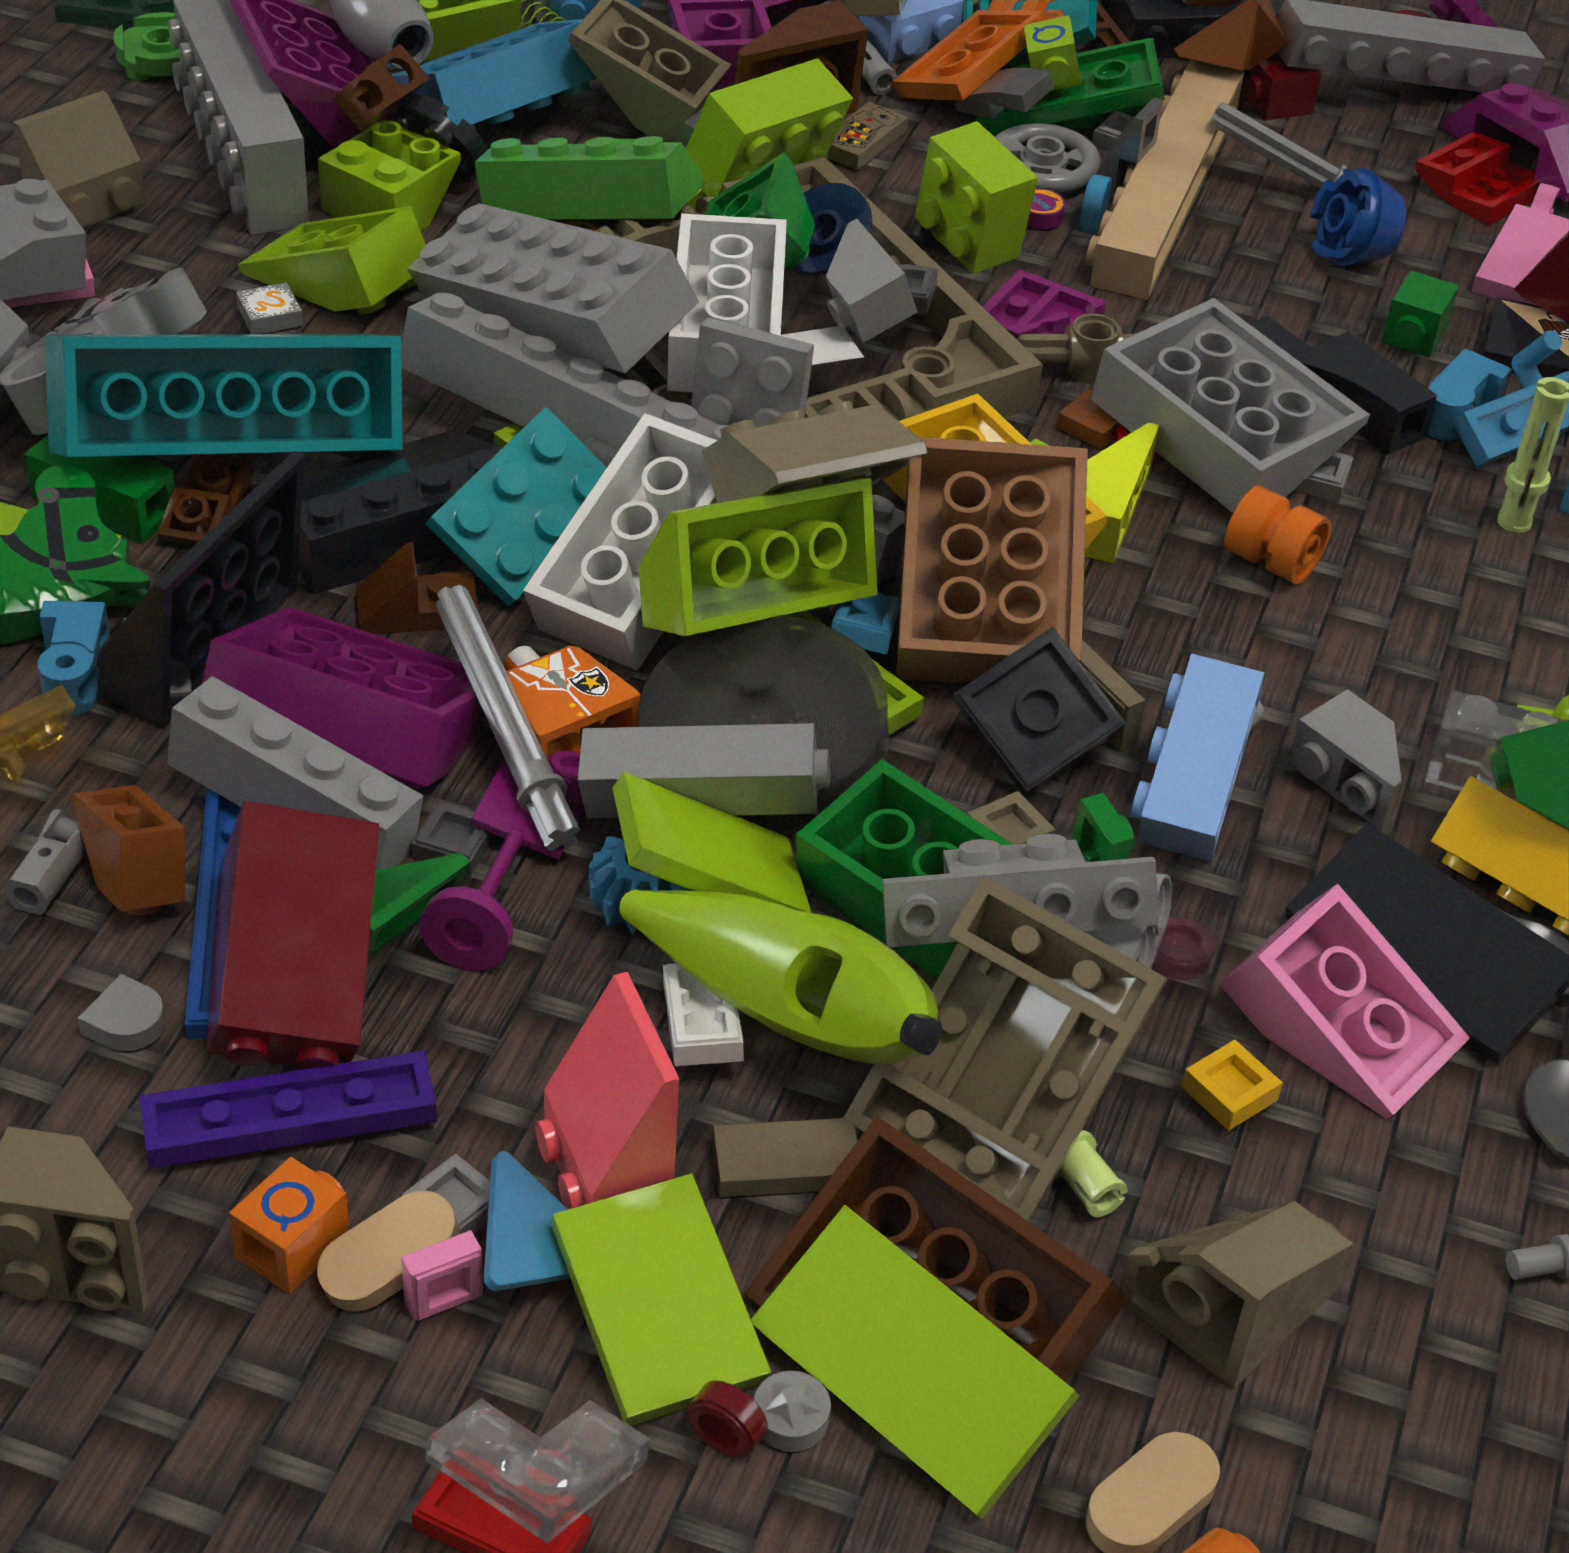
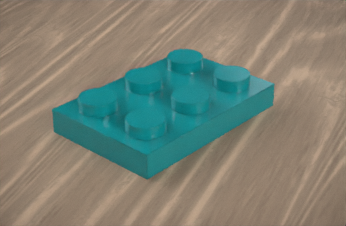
(518, 504)

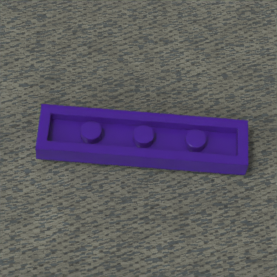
(287, 1109)

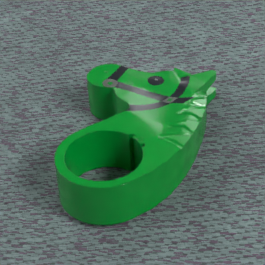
(62, 555)

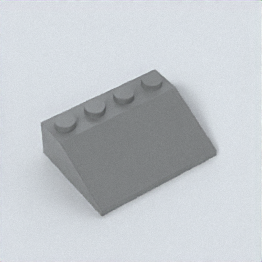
(1225, 403)

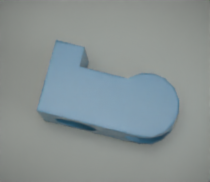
(1463, 386)
(72, 642)

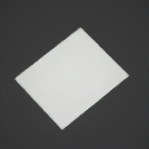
(829, 344)

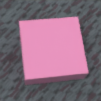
(442, 1275)

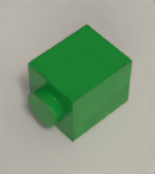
(1420, 313)

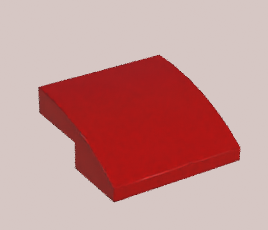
(1478, 177)

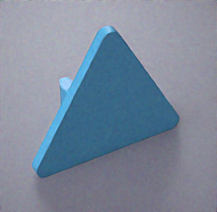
(519, 1229)

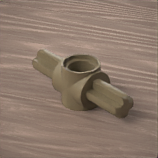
(1079, 346)

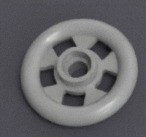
(1047, 157)

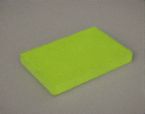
(704, 845)
(658, 1297)

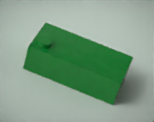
(879, 832)

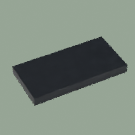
(1464, 950)

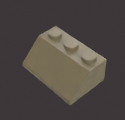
(809, 451)

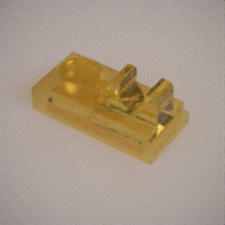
(33, 724)

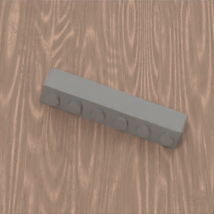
(1406, 47)

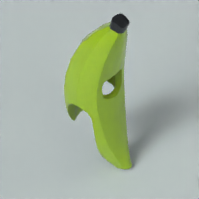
(794, 972)

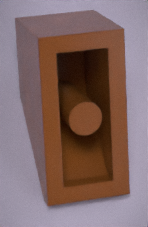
(132, 848)

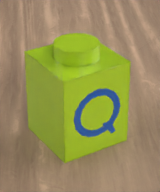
(1053, 49)

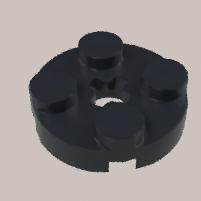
(427, 118)

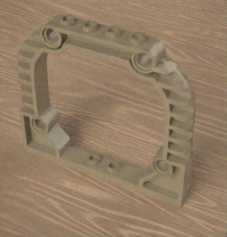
(969, 359)

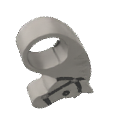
(153, 308)

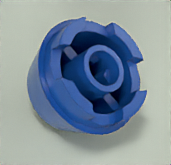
(1357, 218)

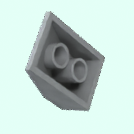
(38, 242)

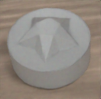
(795, 1410)

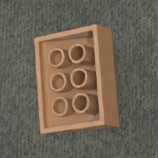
(989, 555)

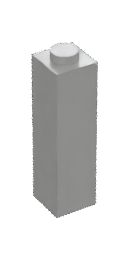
(724, 766)

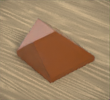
(1238, 38)

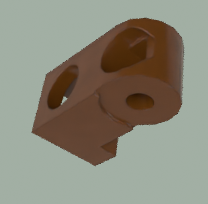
(377, 91)

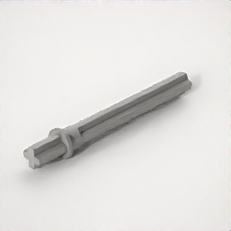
(539, 788)

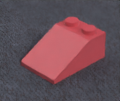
(611, 1103)

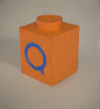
(288, 1223)

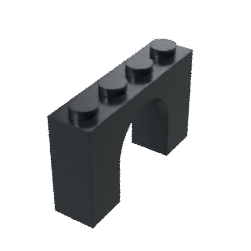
(1166, 20)

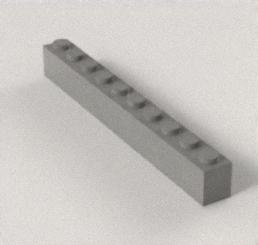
(524, 373)

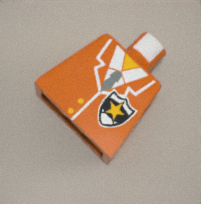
(568, 694)

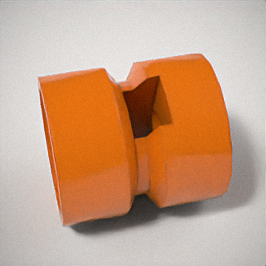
(1271, 531)

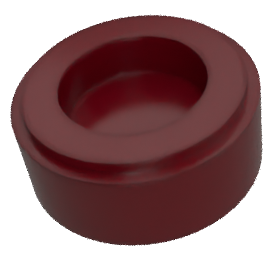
(727, 1419)

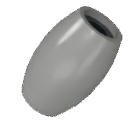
(383, 24)

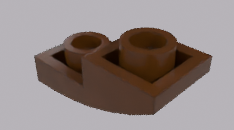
(209, 493)

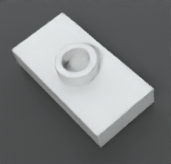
(700, 1023)

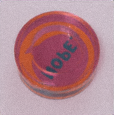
(1184, 950)

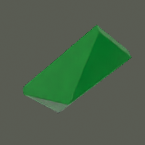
(405, 891)

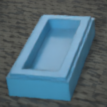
(868, 621)

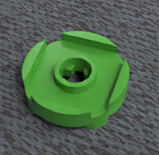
(146, 47)

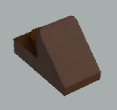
(402, 601)

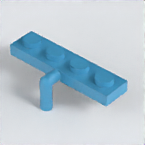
(1498, 426)

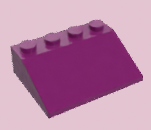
(306, 60)
(355, 689)

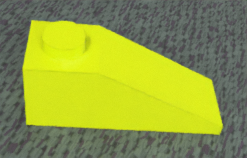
(1116, 484)

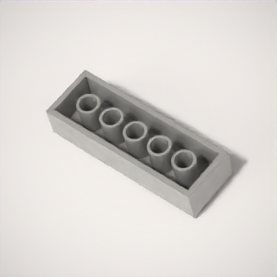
(239, 116)
(559, 282)

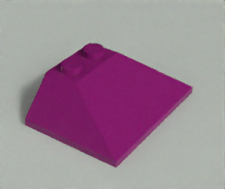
(1524, 112)

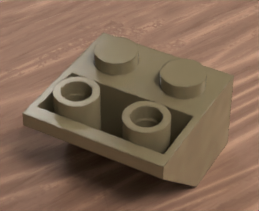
(65, 1225)

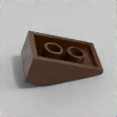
(810, 33)

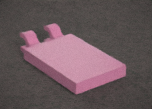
(1520, 246)

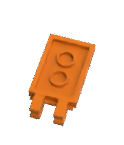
(972, 51)

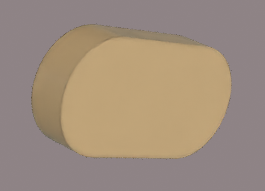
(366, 1261)
(1152, 1494)

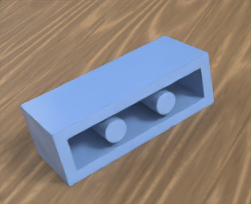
(1197, 756)

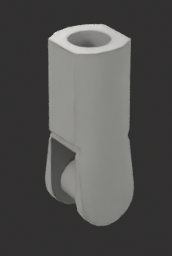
(47, 864)

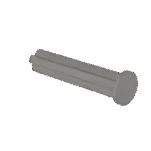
(1274, 146)

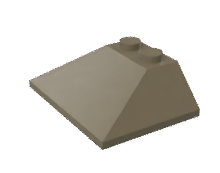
(1024, 1047)

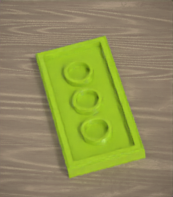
(915, 1361)

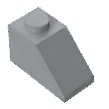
(866, 285)

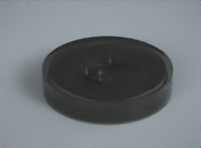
(778, 675)

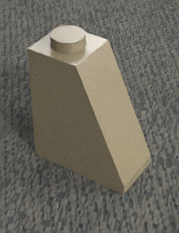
(1237, 1285)

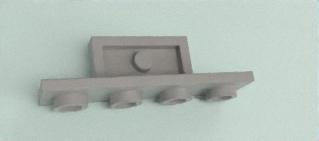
(1043, 871)

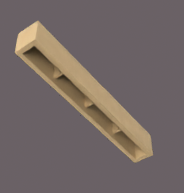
(1163, 184)

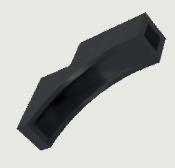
(1395, 400)

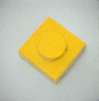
(1231, 1084)

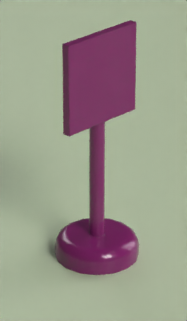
(467, 923)

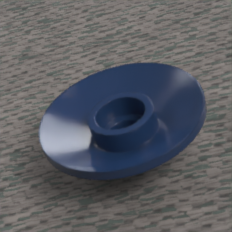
(832, 209)

